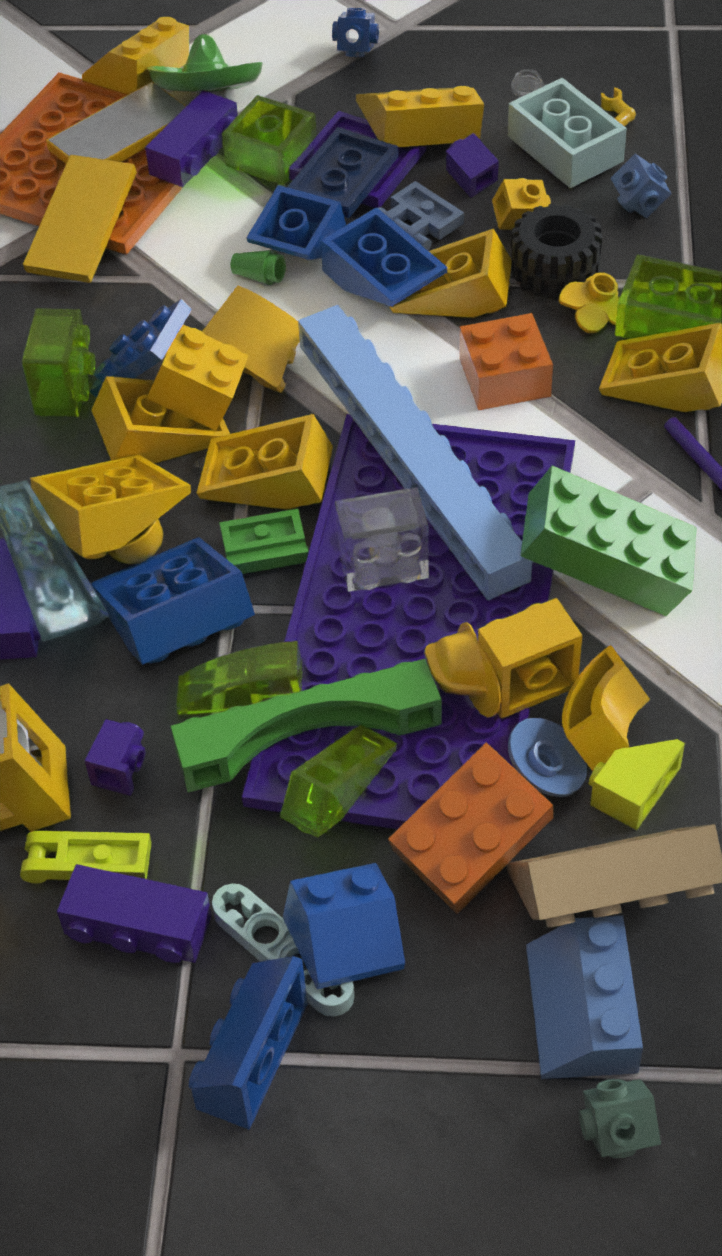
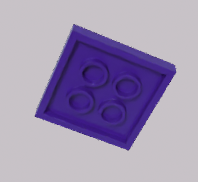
(391, 179)

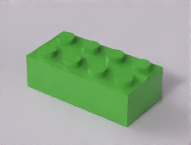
(609, 541)

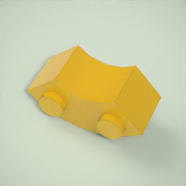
(602, 707)

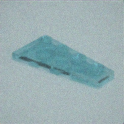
(47, 570)

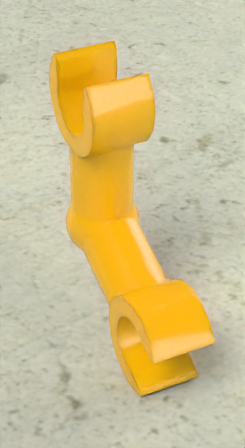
(625, 113)

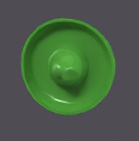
(205, 70)

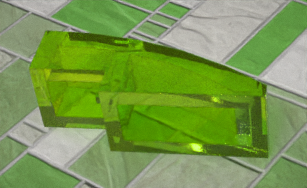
(241, 679)

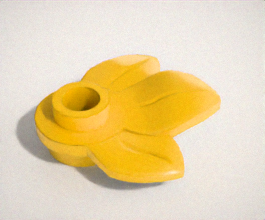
(593, 300)

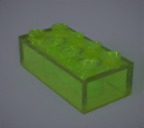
(667, 298)

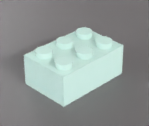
(566, 132)

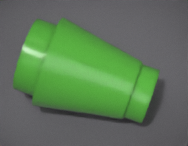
(261, 266)

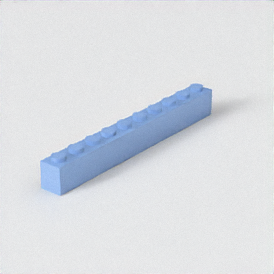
(416, 452)

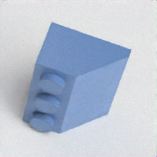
(584, 1000)

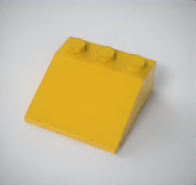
(423, 115)
(107, 502)

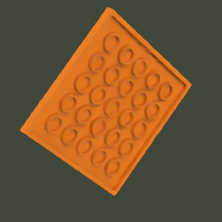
(32, 172)

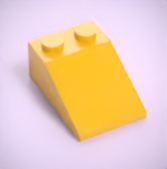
(473, 283)
(668, 369)
(144, 428)
(268, 465)

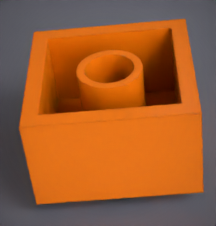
(505, 361)

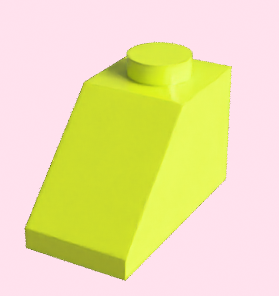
(635, 780)

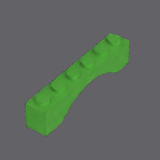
(390, 699)

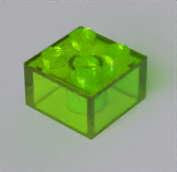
(268, 138)
(58, 362)

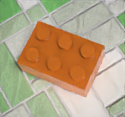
(471, 827)

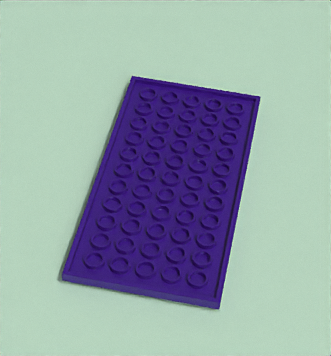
(394, 623)

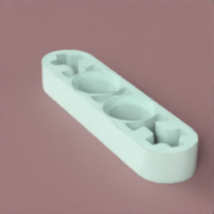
(261, 915)

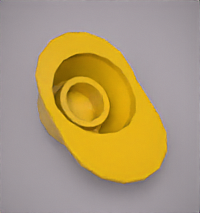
(465, 669)

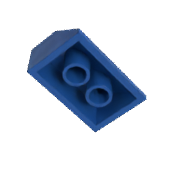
(250, 1041)

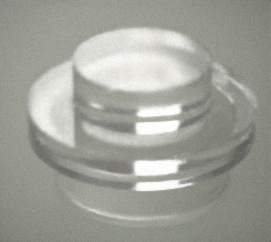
(526, 82)

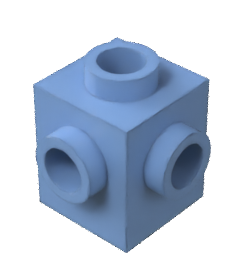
(641, 186)

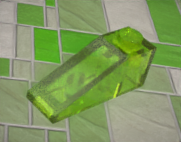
(334, 779)

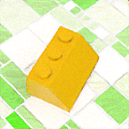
(126, 65)

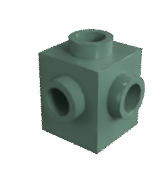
(619, 1118)

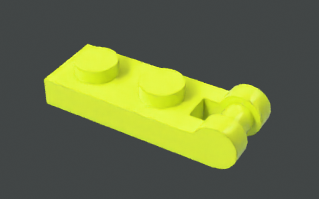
(101, 850)

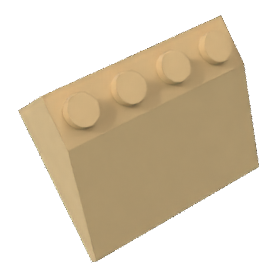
(619, 873)

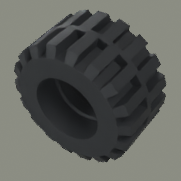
(555, 248)

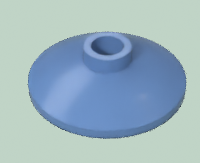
(546, 757)

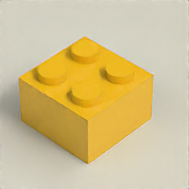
(198, 377)
(533, 655)

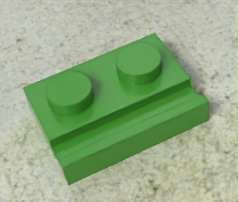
(264, 541)

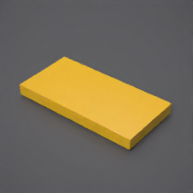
(80, 218)

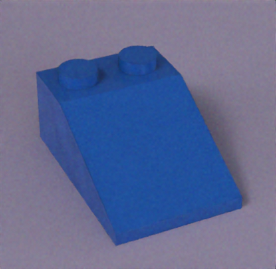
(378, 260)

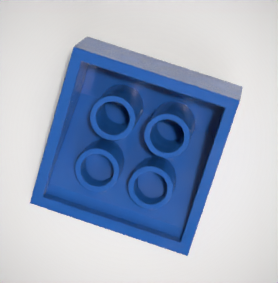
(174, 600)

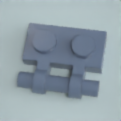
(426, 211)

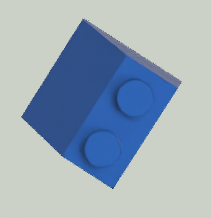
(296, 223)
(344, 925)

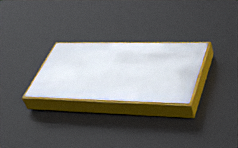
(120, 127)

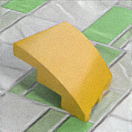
(259, 331)

